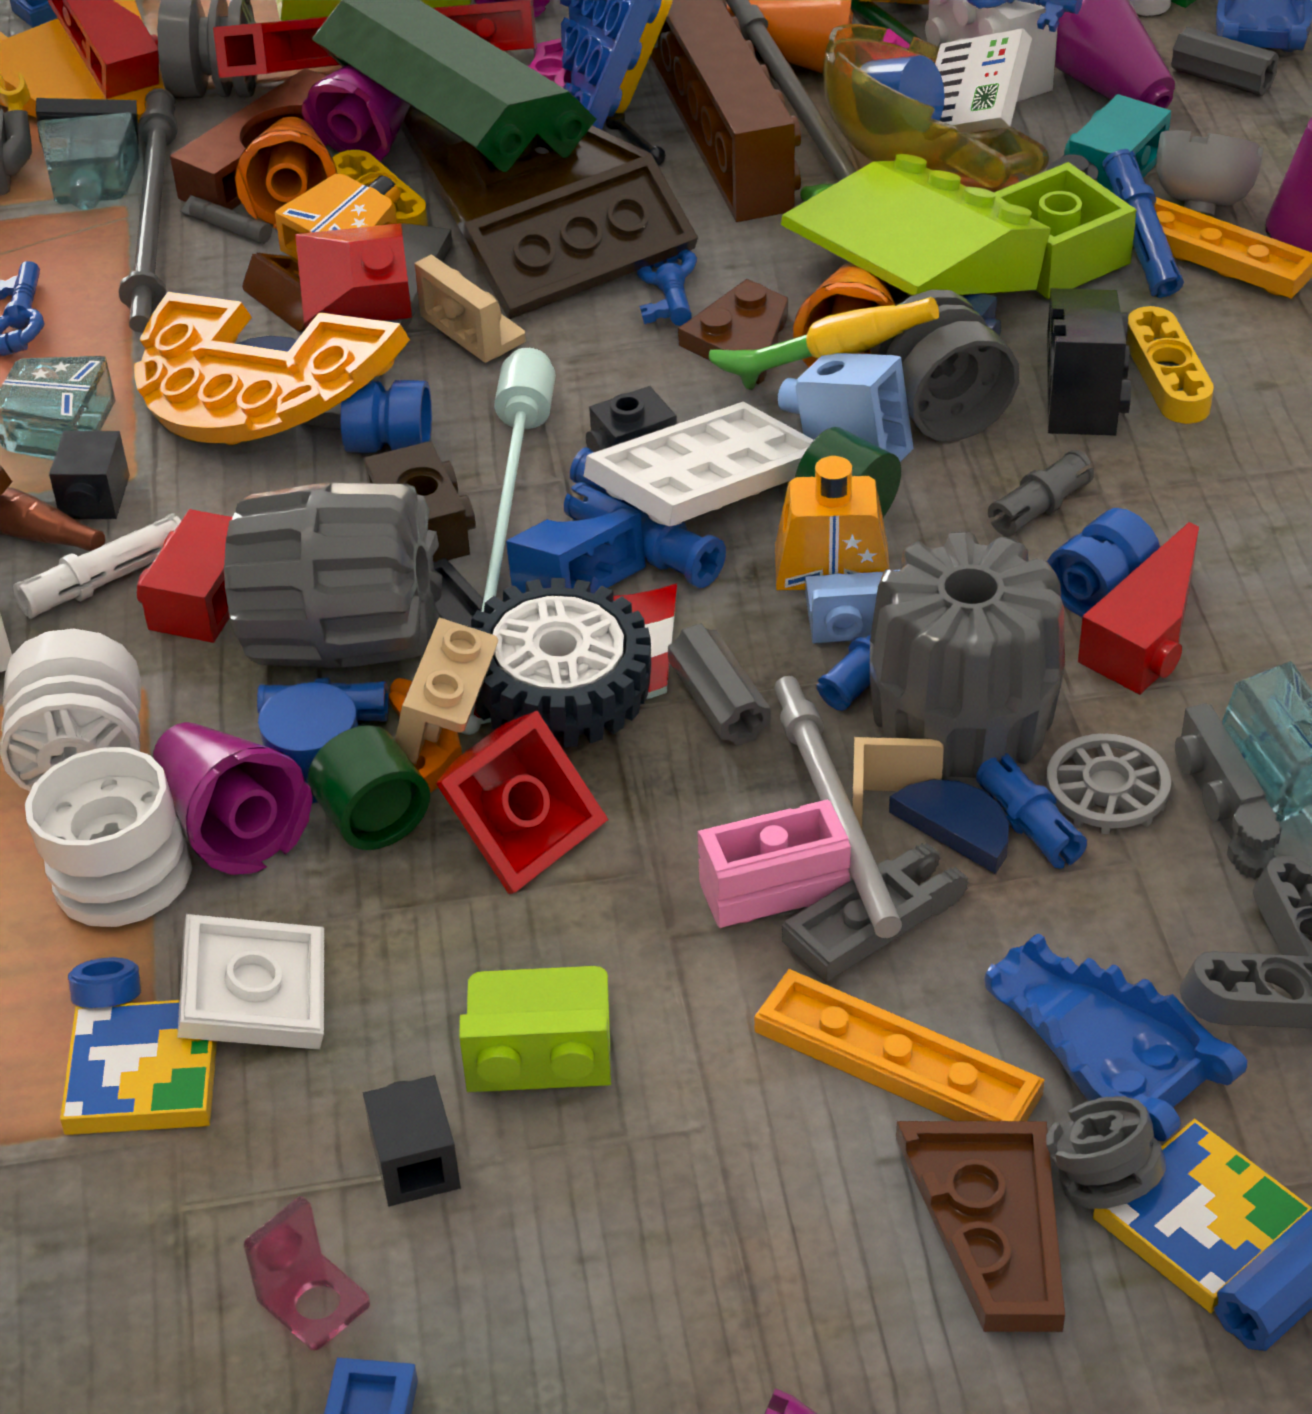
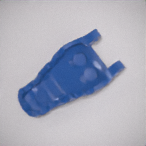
(1265, 22)
(1112, 1032)

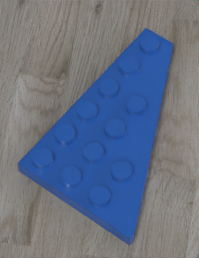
(600, 47)

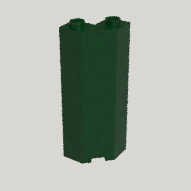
(454, 77)

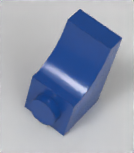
(587, 550)

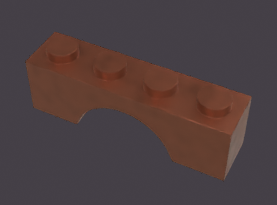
(209, 162)

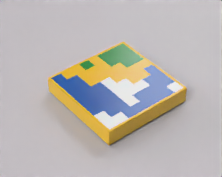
(135, 1072)
(1204, 1214)

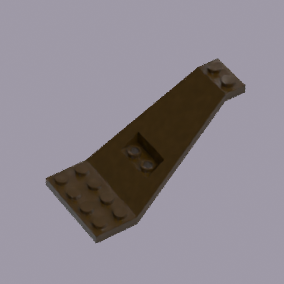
(553, 219)

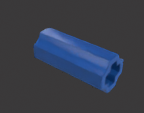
(1270, 1290)

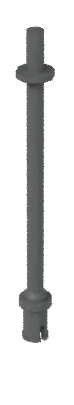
(142, 288)

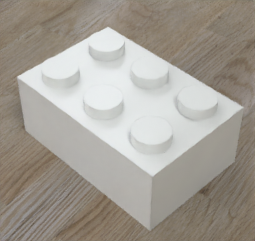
(960, 20)

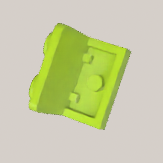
(536, 1029)

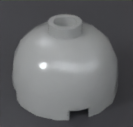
(1207, 169)

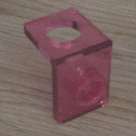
(287, 1262)

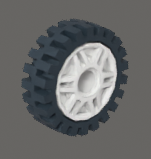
(565, 656)

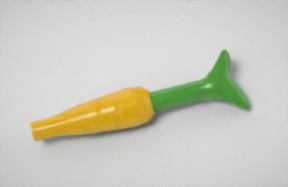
(837, 333)

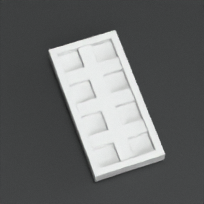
(700, 463)

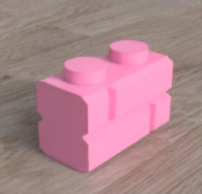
(773, 862)

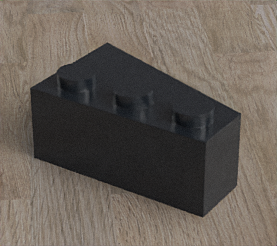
(1086, 362)

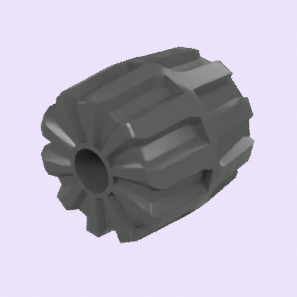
(332, 575)
(968, 650)

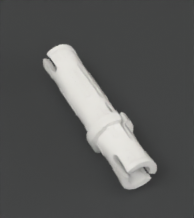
(80, 575)

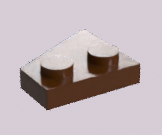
(739, 320)

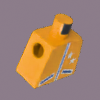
(336, 205)
(830, 526)

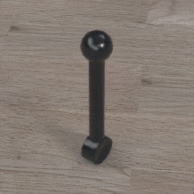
(617, 121)

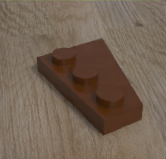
(995, 1215)

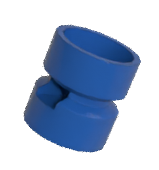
(392, 416)
(1101, 557)

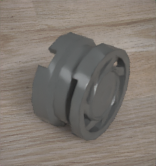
(1107, 1151)

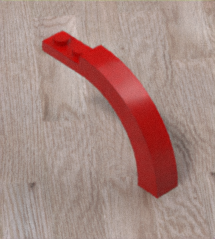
(289, 43)

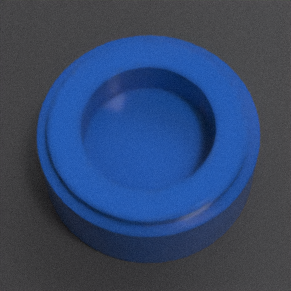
(104, 982)

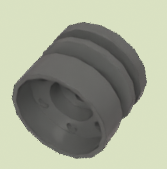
(189, 49)
(953, 369)

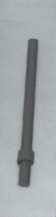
(754, 28)

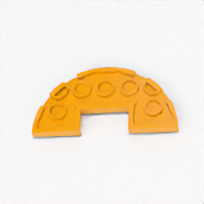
(237, 393)

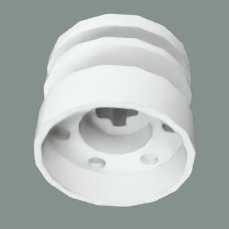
(67, 698)
(109, 836)

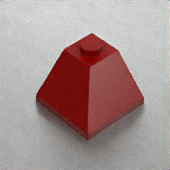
(354, 273)
(520, 799)

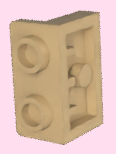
(464, 311)
(444, 685)

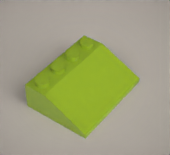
(924, 230)

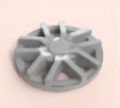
(1108, 782)

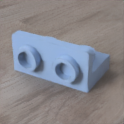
(841, 605)

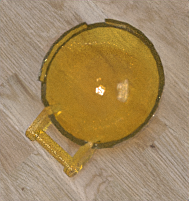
(888, 123)

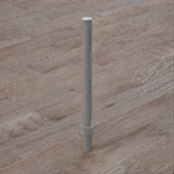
(804, 728)

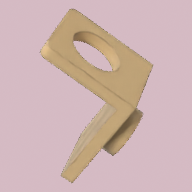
(892, 765)

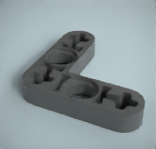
(1233, 985)

